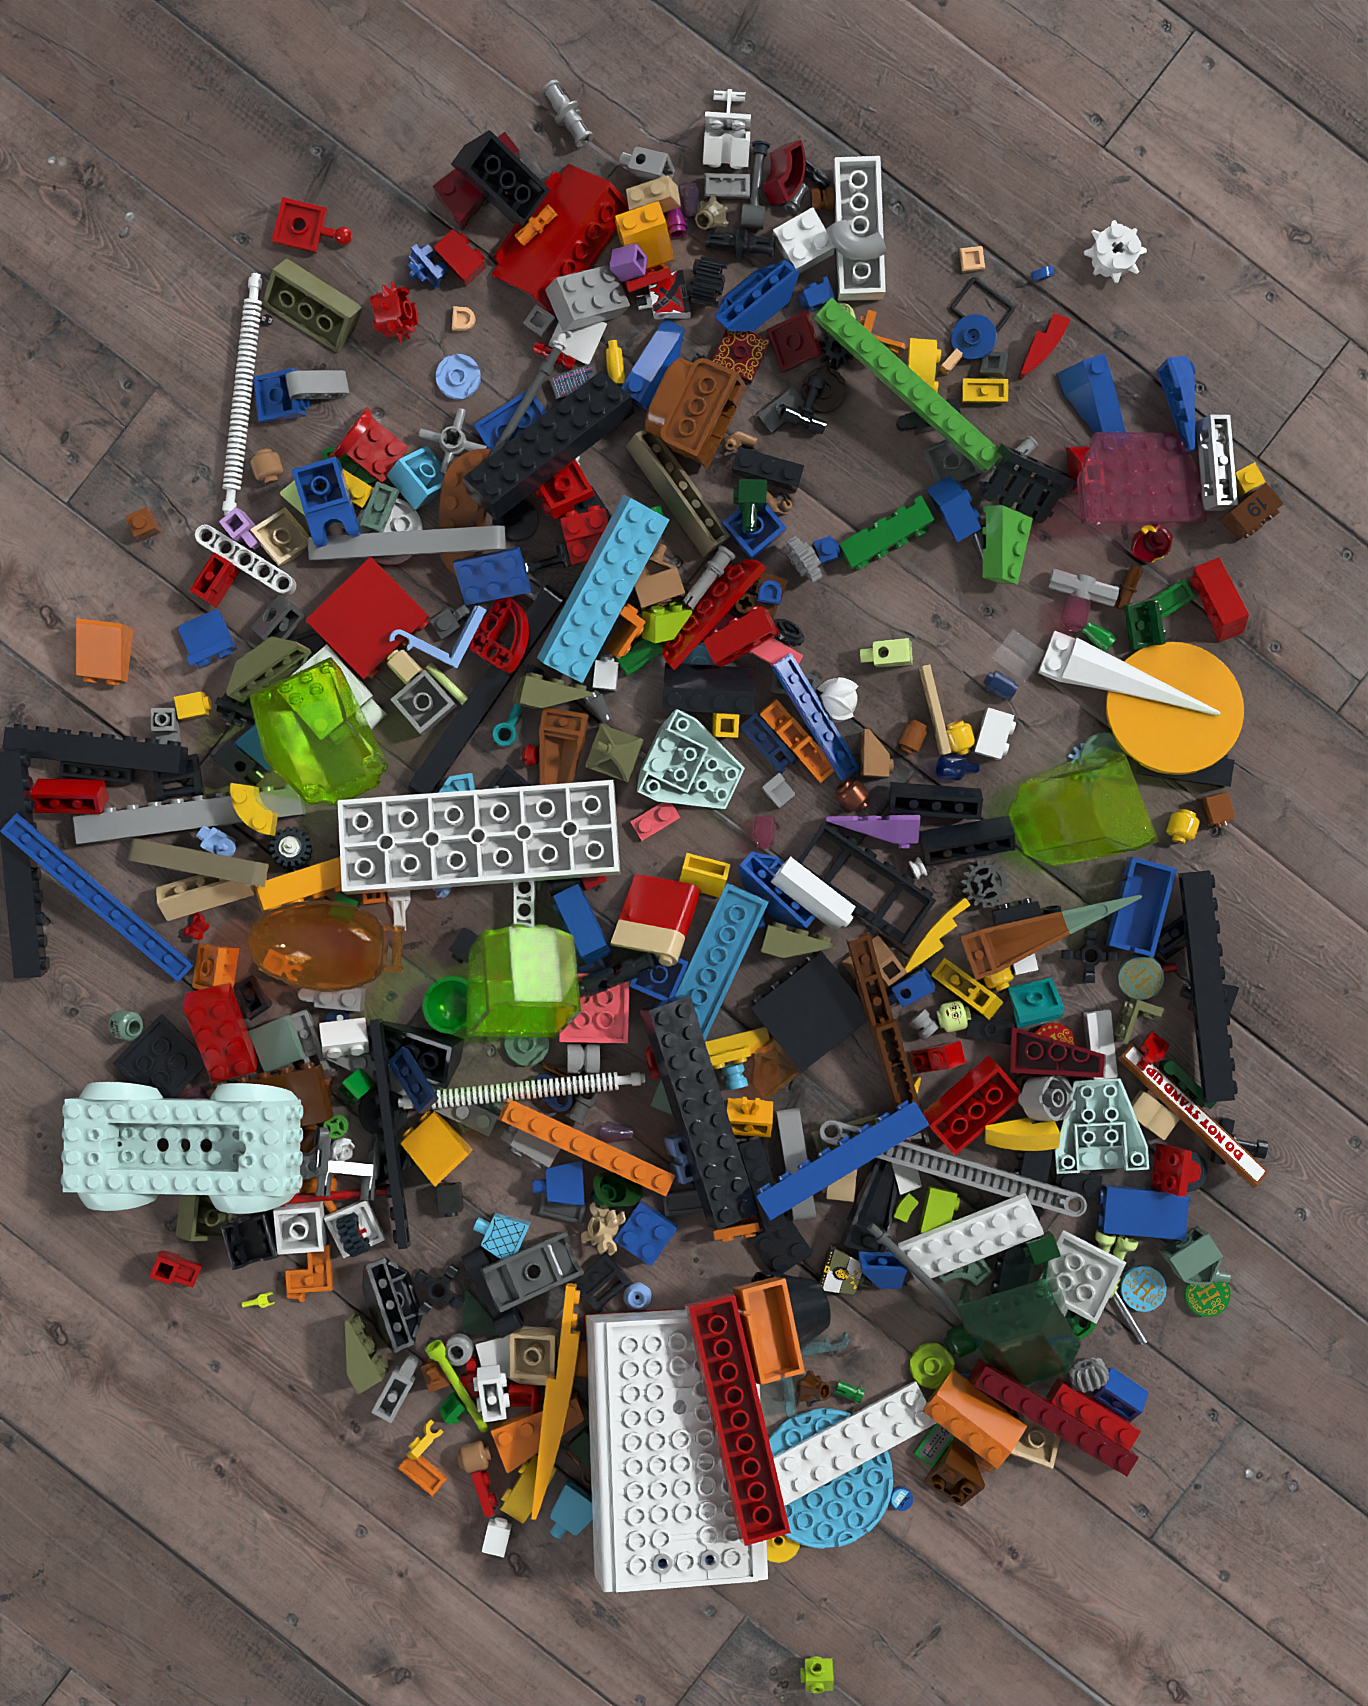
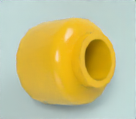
(960, 737)
(1183, 826)
(1000, 979)

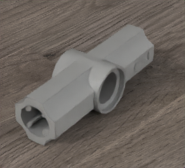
(1083, 587)

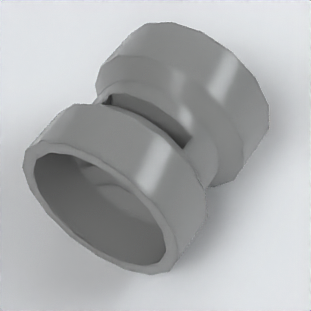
(923, 1024)

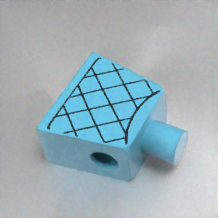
(502, 1234)

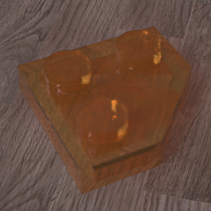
(772, 1069)

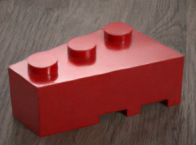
(1220, 599)

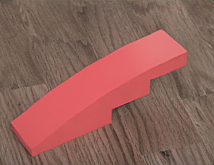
(770, 651)

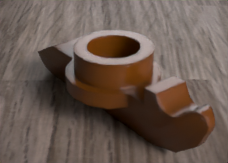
(558, 1073)

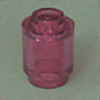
(763, 832)

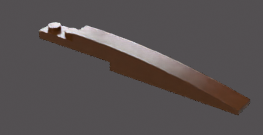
(883, 1027)

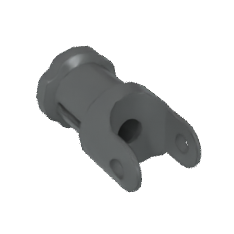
(581, 1108)

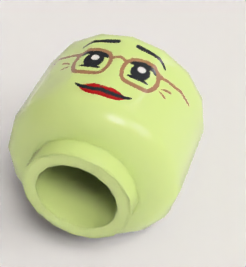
(953, 1016)

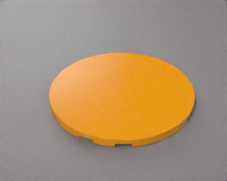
(1171, 736)

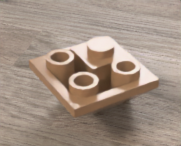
(889, 965)

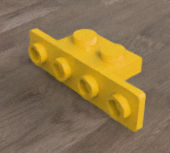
(736, 1047)

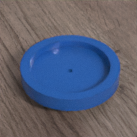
(981, 344)

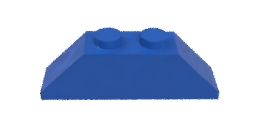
(758, 297)
(756, 875)

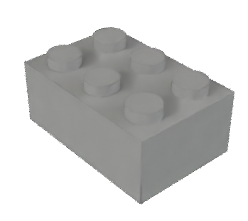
(587, 297)

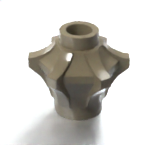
(711, 215)

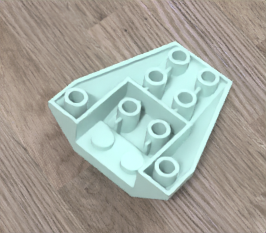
(688, 765)
(1100, 1130)

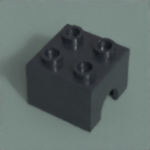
(250, 1239)

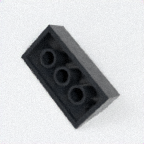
(501, 177)
(709, 689)

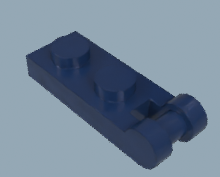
(767, 742)

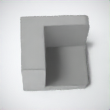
(778, 790)

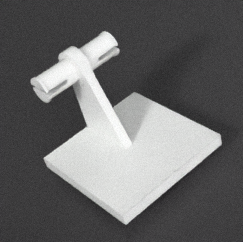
(728, 120)

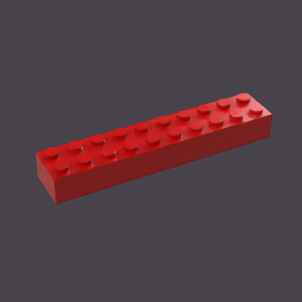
(737, 1419)

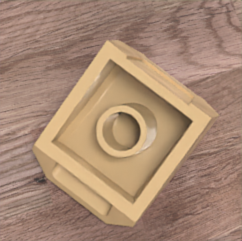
(533, 1354)

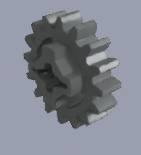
(990, 873)

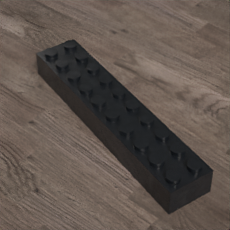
(699, 1111)

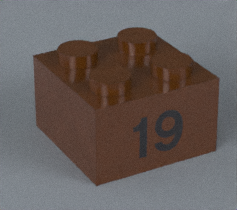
(1255, 509)

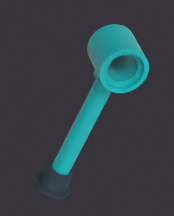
(511, 721)

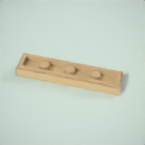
(935, 710)

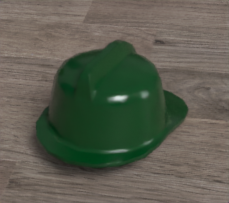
(615, 1191)

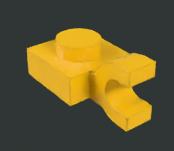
(419, 1445)

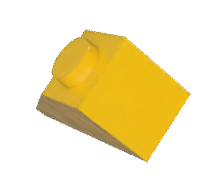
(967, 988)

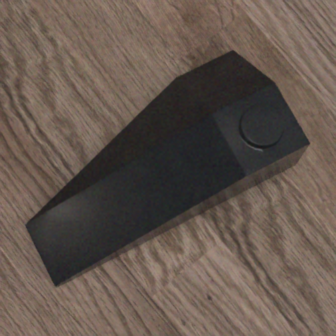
(434, 1051)

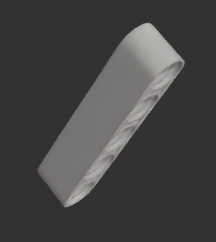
(794, 1154)

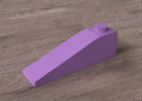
(892, 828)

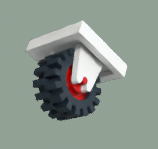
(354, 1228)

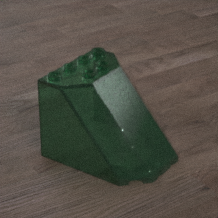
(1023, 1329)

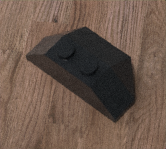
(392, 1303)

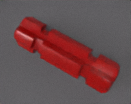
(541, 349)

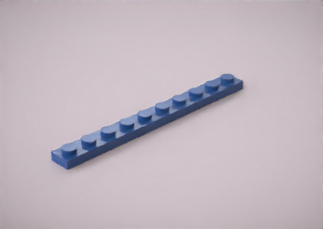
(96, 897)

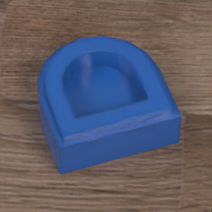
(770, 593)

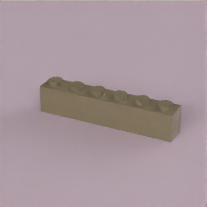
(678, 492)

